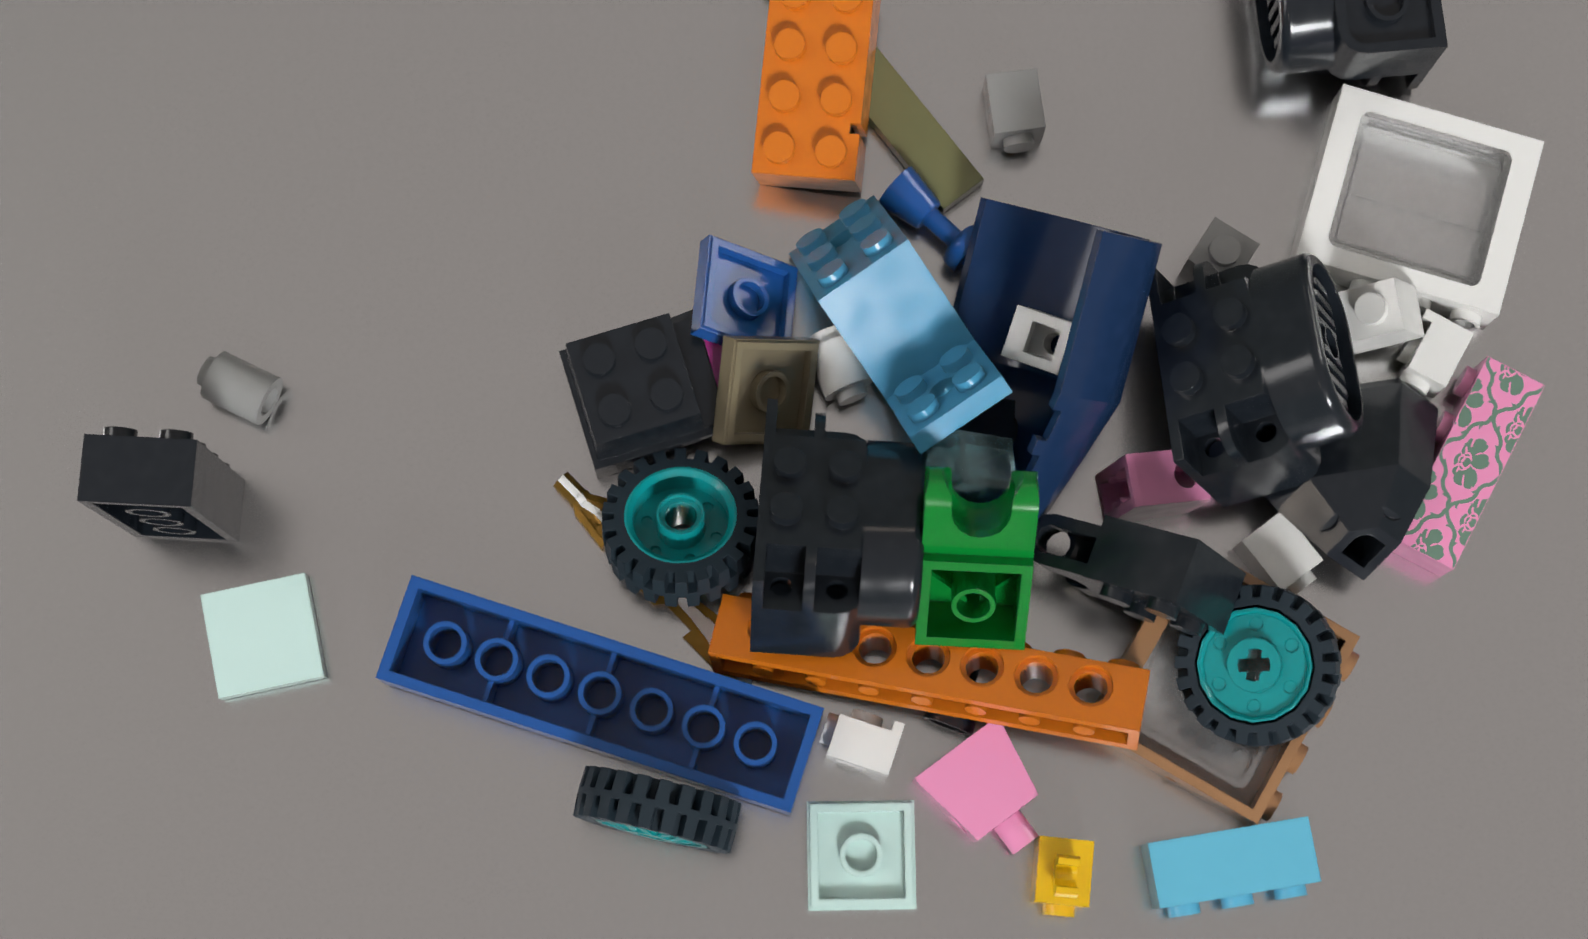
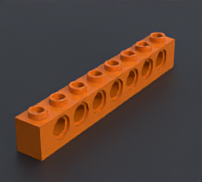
(950, 690)

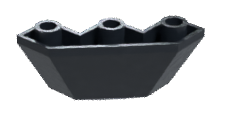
(1368, 482)

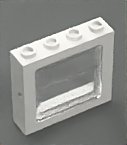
(1418, 202)

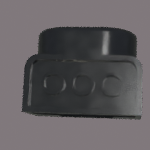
(1352, 37)
(1255, 374)
(834, 539)

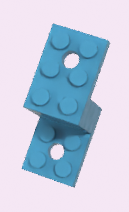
(898, 323)

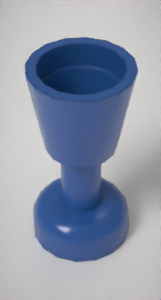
(917, 205)

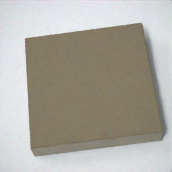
(759, 370)

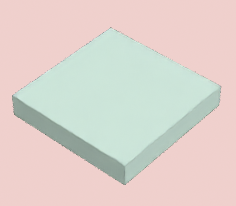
(263, 636)
(861, 855)

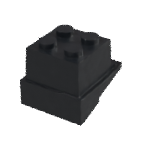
(641, 390)

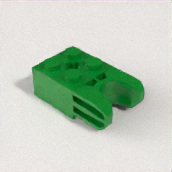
(977, 564)

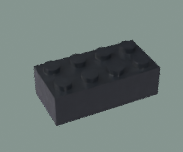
(160, 485)

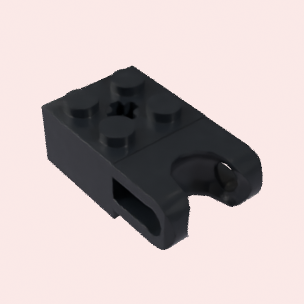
(1144, 571)

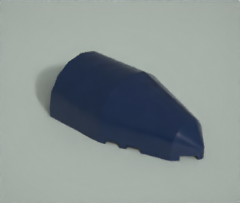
(1073, 273)

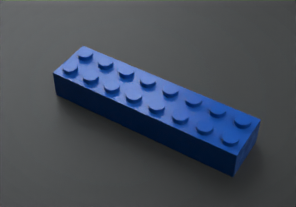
(600, 694)

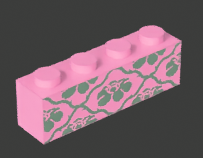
(1468, 461)

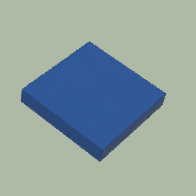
(741, 293)

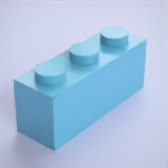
(1231, 866)

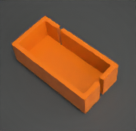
(814, 91)

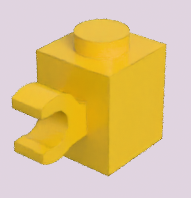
(1061, 875)

